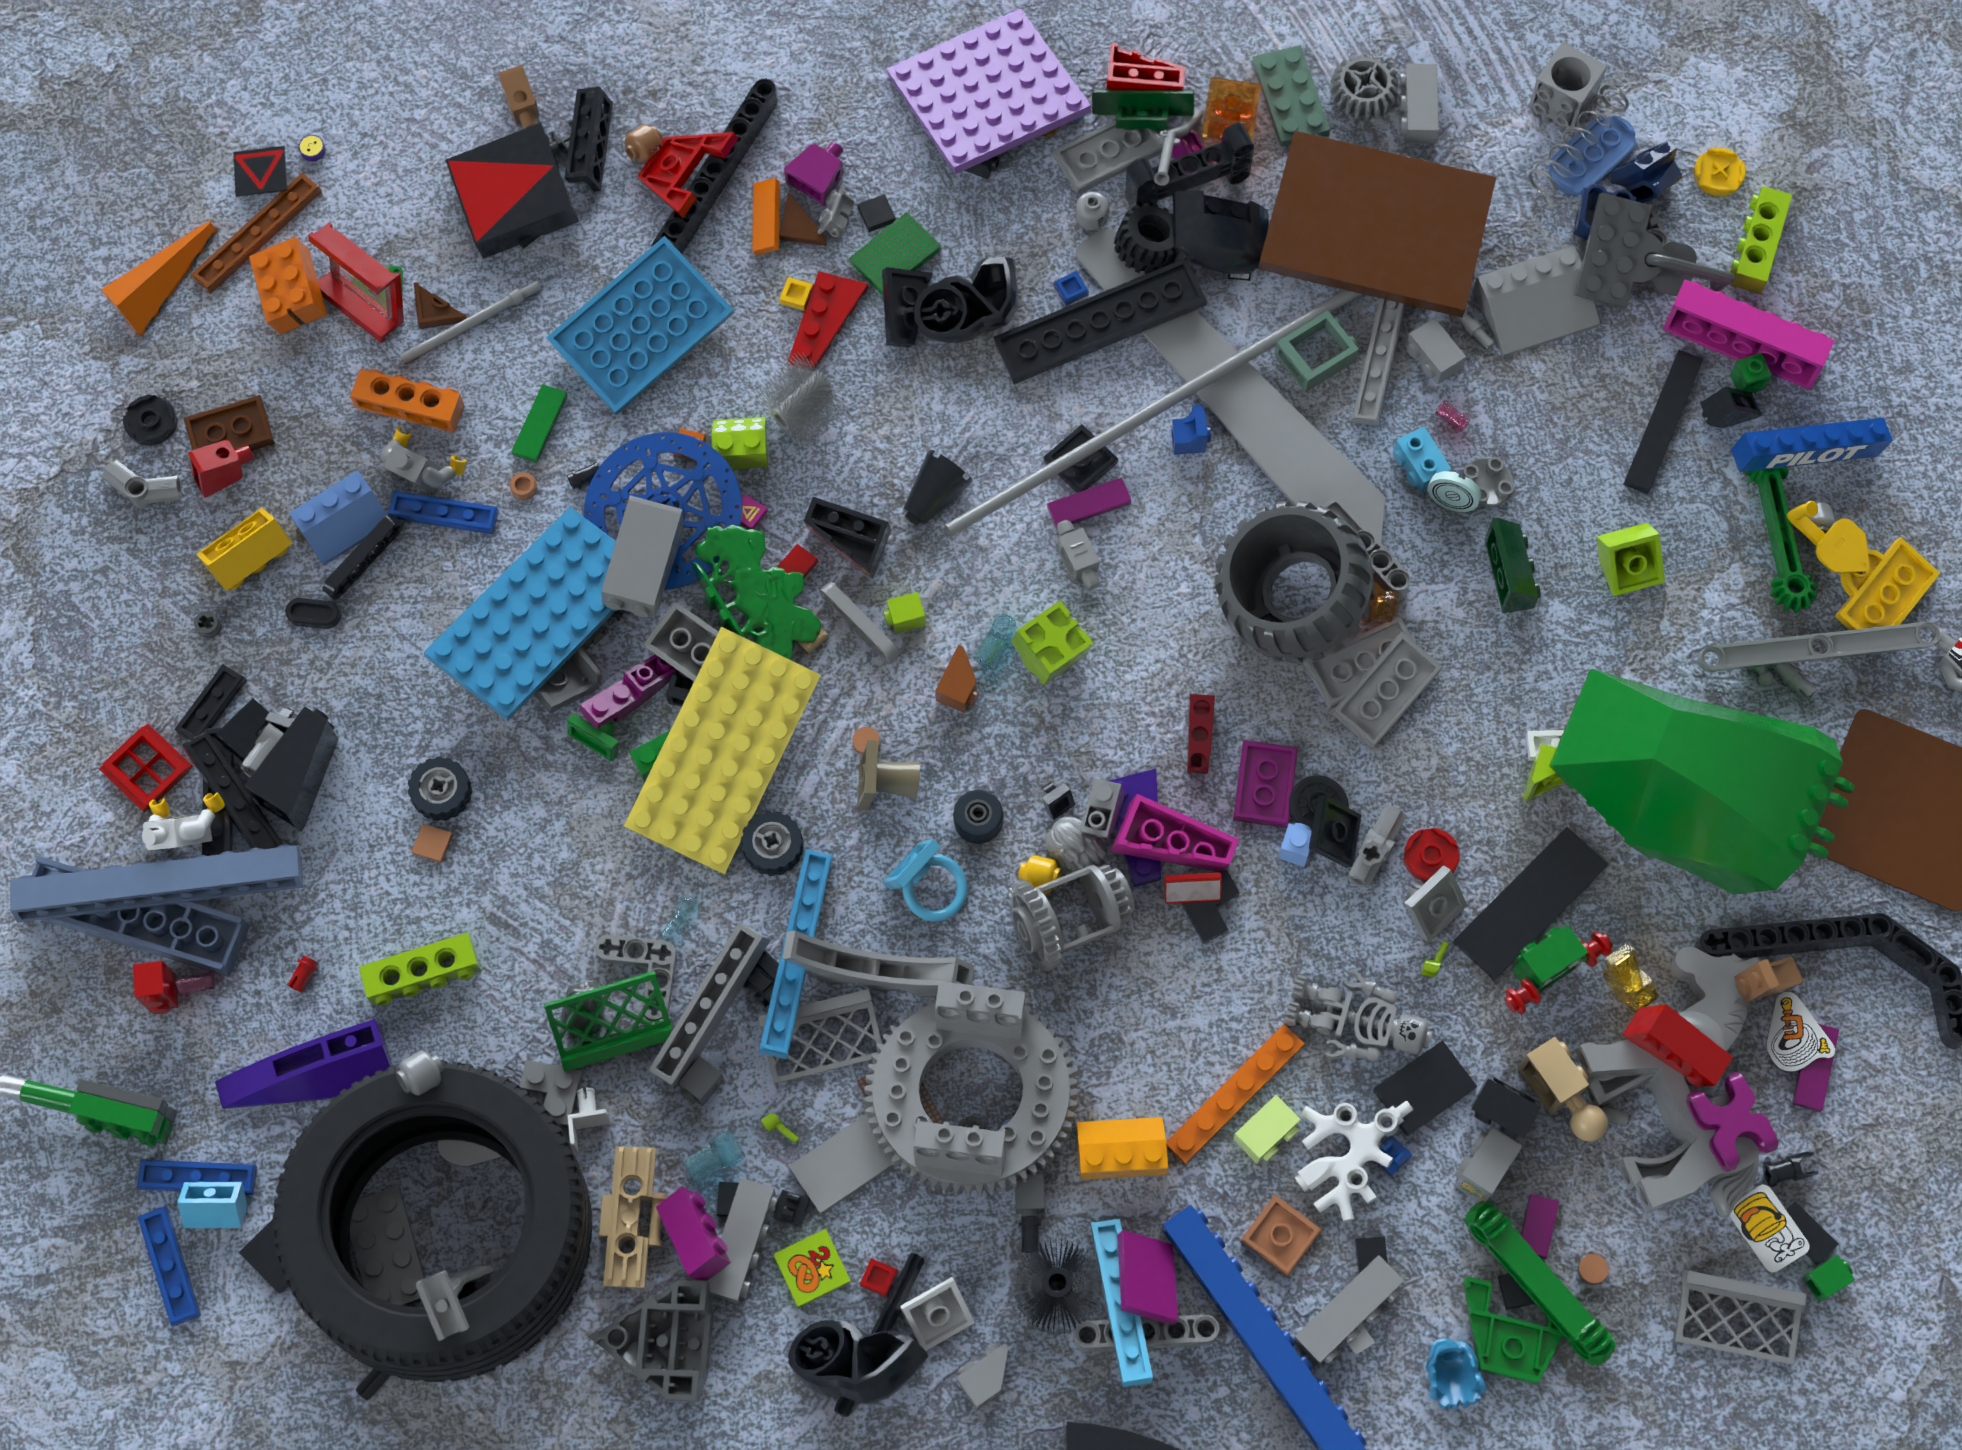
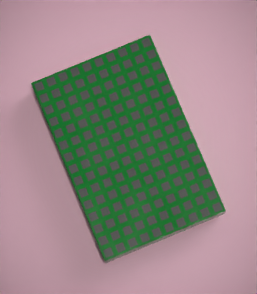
(898, 246)

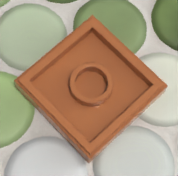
(1280, 1235)

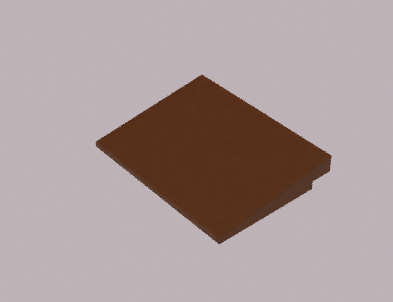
(1378, 223)

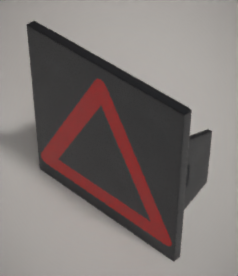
(260, 171)

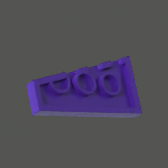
(1145, 784)

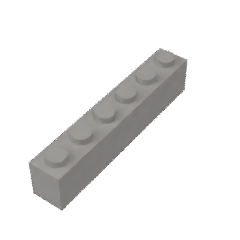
(709, 1004)

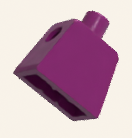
(816, 171)

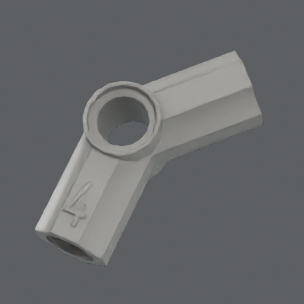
(154, 489)

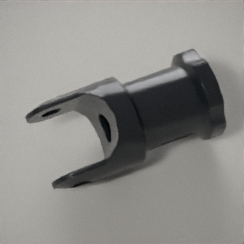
(1786, 1169)

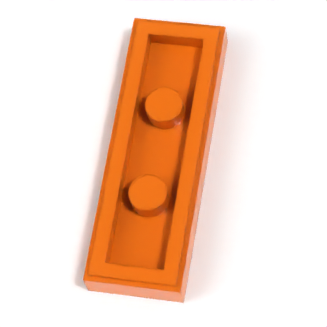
(766, 216)

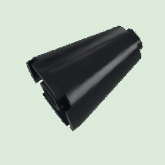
(934, 488)

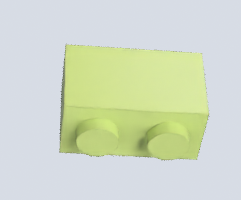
(1267, 1129)

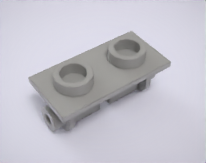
(838, 204)

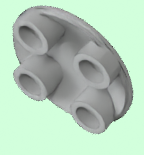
(1492, 478)

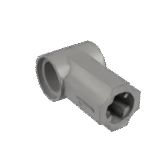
(263, 746)

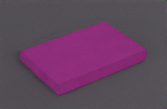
(1265, 783)
(1147, 1277)

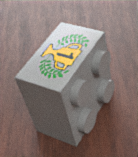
(1490, 1161)

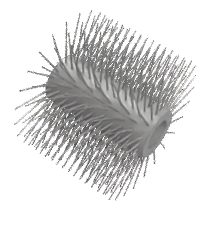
(801, 400)

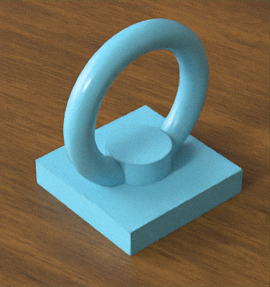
(914, 868)

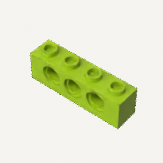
(1773, 205)
(377, 973)

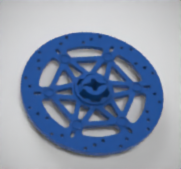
(651, 464)

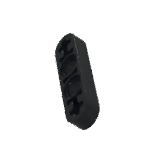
(362, 556)

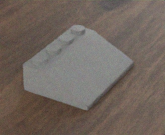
(1535, 301)

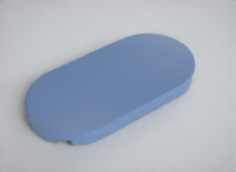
(1599, 160)

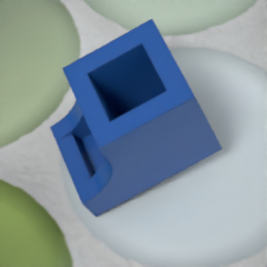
(1190, 433)

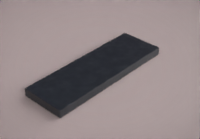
(1530, 903)

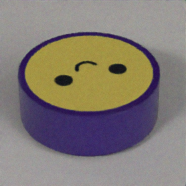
(312, 148)

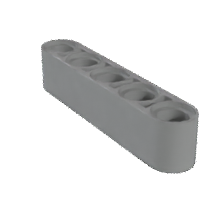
(1161, 1337)

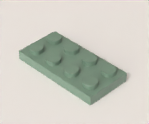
(1290, 93)

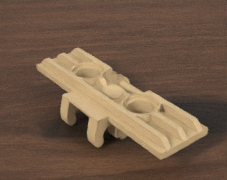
(621, 1217)

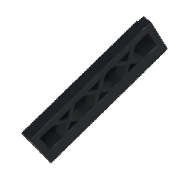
(589, 137)

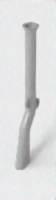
(1169, 139)

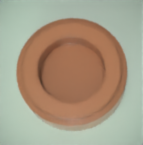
(523, 486)
(862, 735)
(1592, 1269)

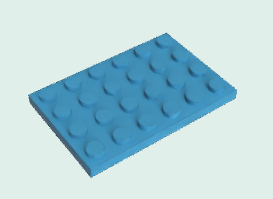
(640, 325)

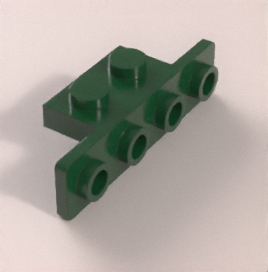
(1142, 107)

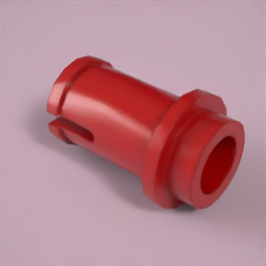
(302, 973)

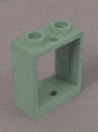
(1299, 368)

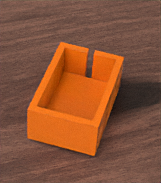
(287, 283)

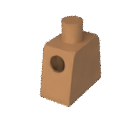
(519, 96)

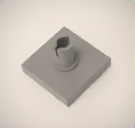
(1435, 903)

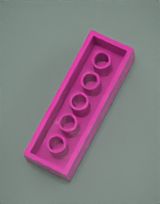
(1744, 331)

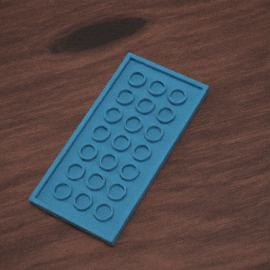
(530, 617)

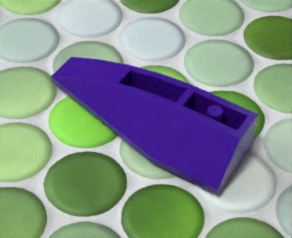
(309, 1070)

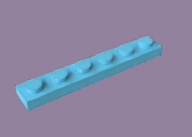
(1125, 1327)

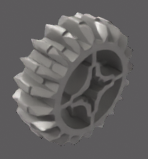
(1370, 98)

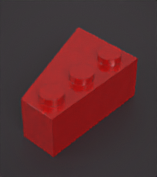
(1136, 72)
(1678, 1044)

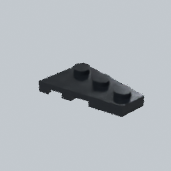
(900, 294)

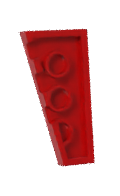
(826, 311)

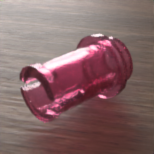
(1452, 416)
(195, 983)

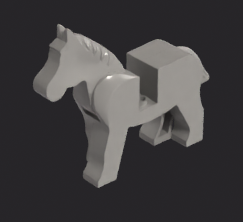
(1625, 1066)

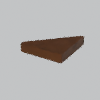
(798, 226)
(433, 310)

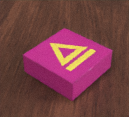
(752, 512)

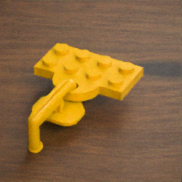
(1879, 585)

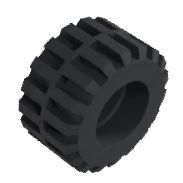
(1137, 250)

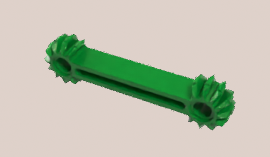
(1782, 542)
(1582, 1331)

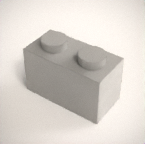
(1435, 351)

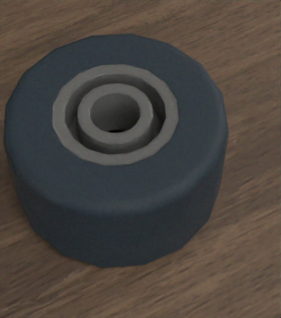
(981, 826)

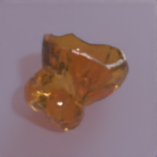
(1384, 605)

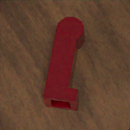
(1199, 732)

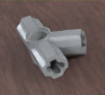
(1376, 846)

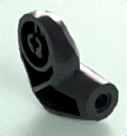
(965, 306)
(848, 1363)

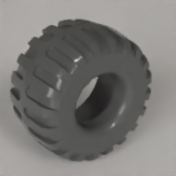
(1270, 546)

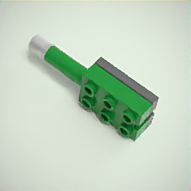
(99, 1108)

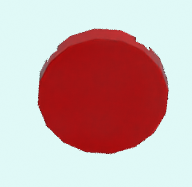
(1429, 851)

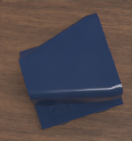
(1649, 172)
(1588, 205)

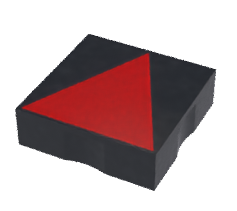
(511, 190)

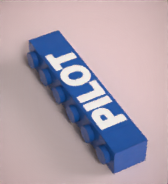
(1811, 444)

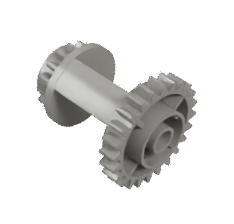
(1037, 923)

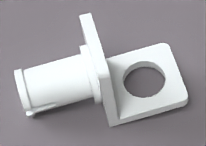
(586, 1118)

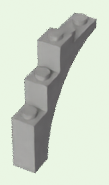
(874, 970)

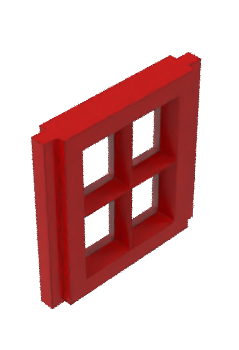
(163, 750)

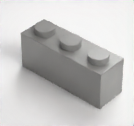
(1419, 103)

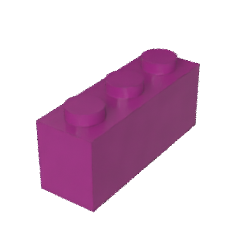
(693, 1234)

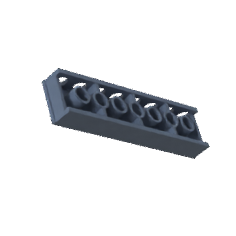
(172, 931)

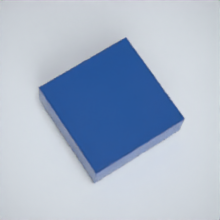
(1071, 288)

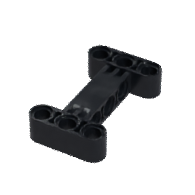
(1232, 157)

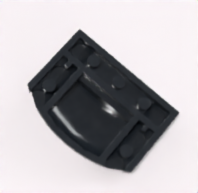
(1219, 231)

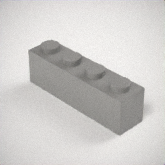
(742, 1235)
(1348, 1311)

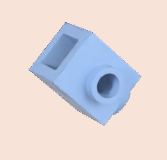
(1296, 844)

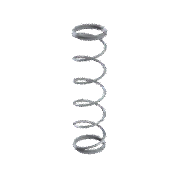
(1546, 192)

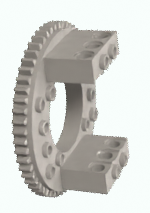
(964, 1155)

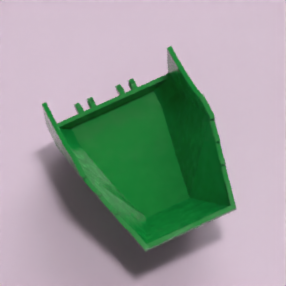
(1701, 781)

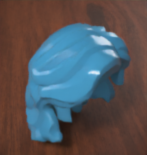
(1454, 1374)

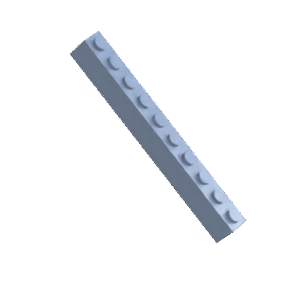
(156, 883)

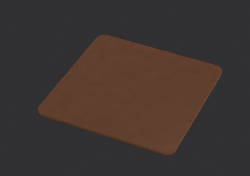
(1902, 811)

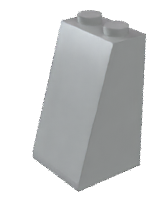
(642, 557)

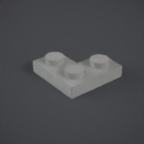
(557, 1085)

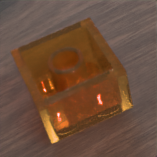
(1229, 104)

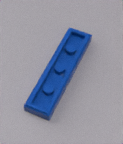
(443, 512)
(171, 1175)
(169, 1266)

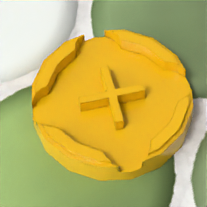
(1719, 172)

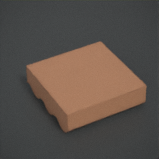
(432, 843)

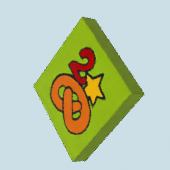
(812, 1268)

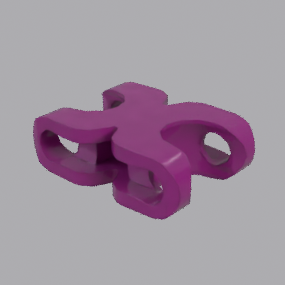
(1732, 1121)

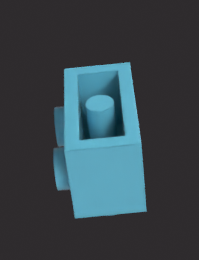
(1419, 458)
(212, 1205)

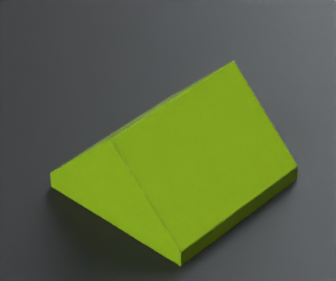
(1541, 776)

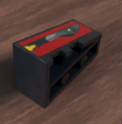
(849, 532)

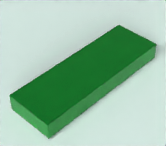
(539, 423)

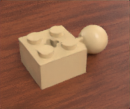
(1560, 1084)

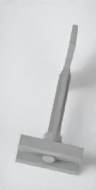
(441, 1301)

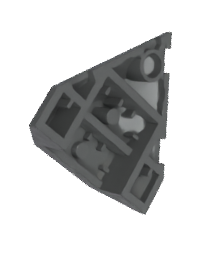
(666, 1340)

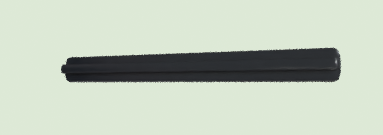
(889, 1313)

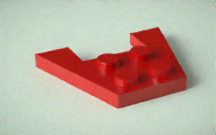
(675, 162)

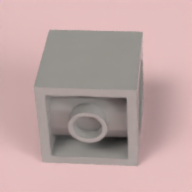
(1571, 69)

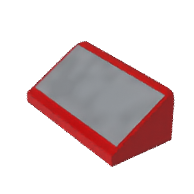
(1192, 888)

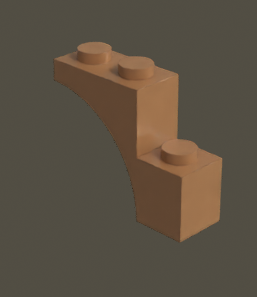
(1768, 979)

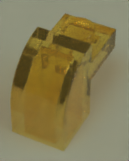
(1627, 980)

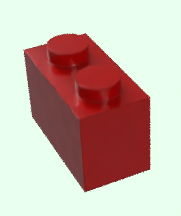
(155, 986)

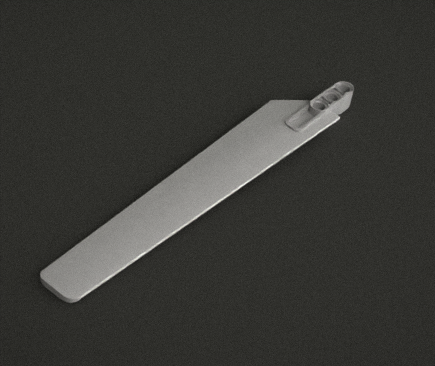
(1261, 419)

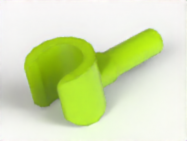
(1431, 967)
(772, 1121)

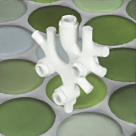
(1364, 1148)

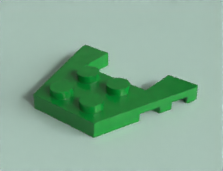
(1506, 1344)

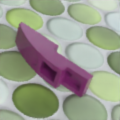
(629, 693)

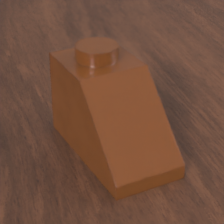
(958, 683)

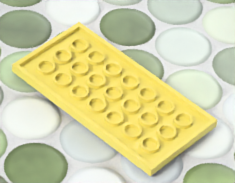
(722, 750)

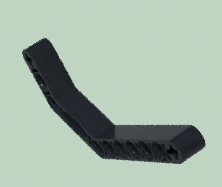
(1864, 936)

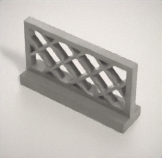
(823, 1010)
(1744, 1291)

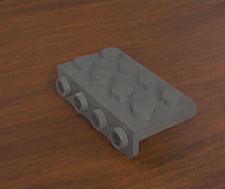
(571, 682)

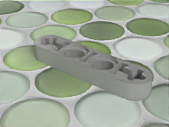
(859, 622)

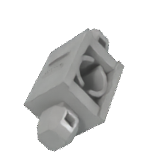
(1078, 554)

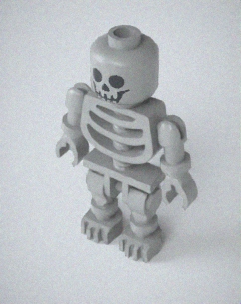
(1407, 1032)

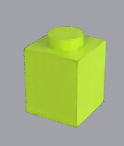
(905, 613)

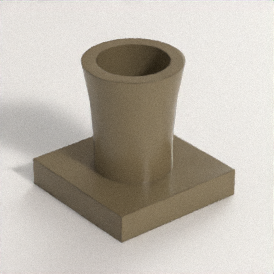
(886, 777)

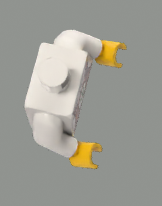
(180, 830)

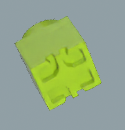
(1051, 643)

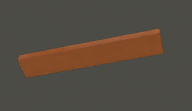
(256, 233)

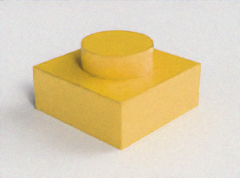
(796, 293)

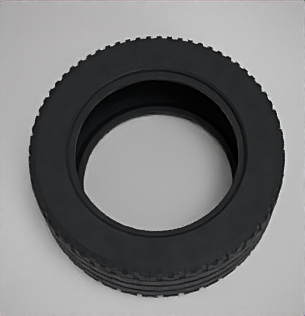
(361, 1135)

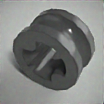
(213, 619)

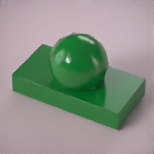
(595, 739)

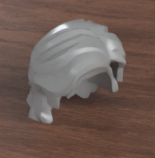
(1073, 848)

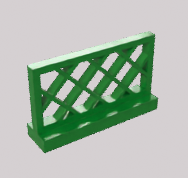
(611, 1044)

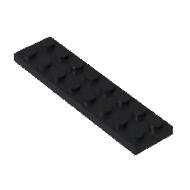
(1100, 321)

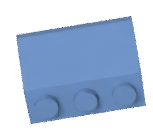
(338, 517)

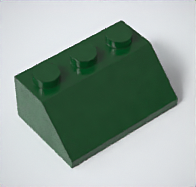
(1511, 566)

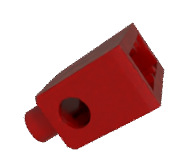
(218, 466)

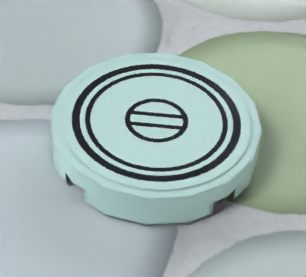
(1454, 492)

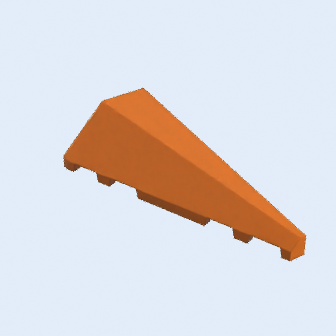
(146, 287)

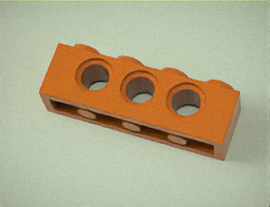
(442, 416)

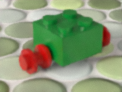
(1550, 961)

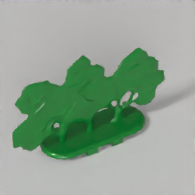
(761, 594)

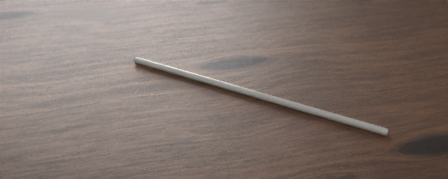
(1143, 415)

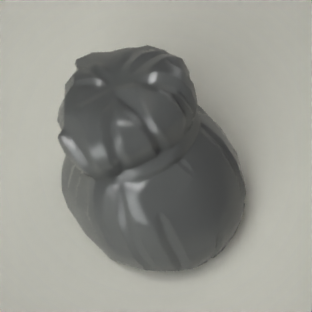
(590, 1006)

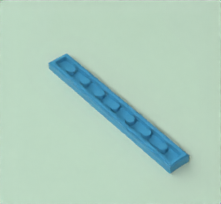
(790, 977)

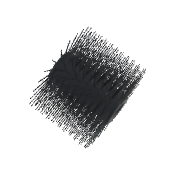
(1064, 1273)

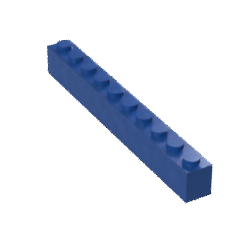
(1259, 1333)

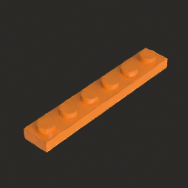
(1234, 1094)

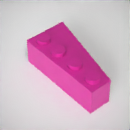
(1172, 837)

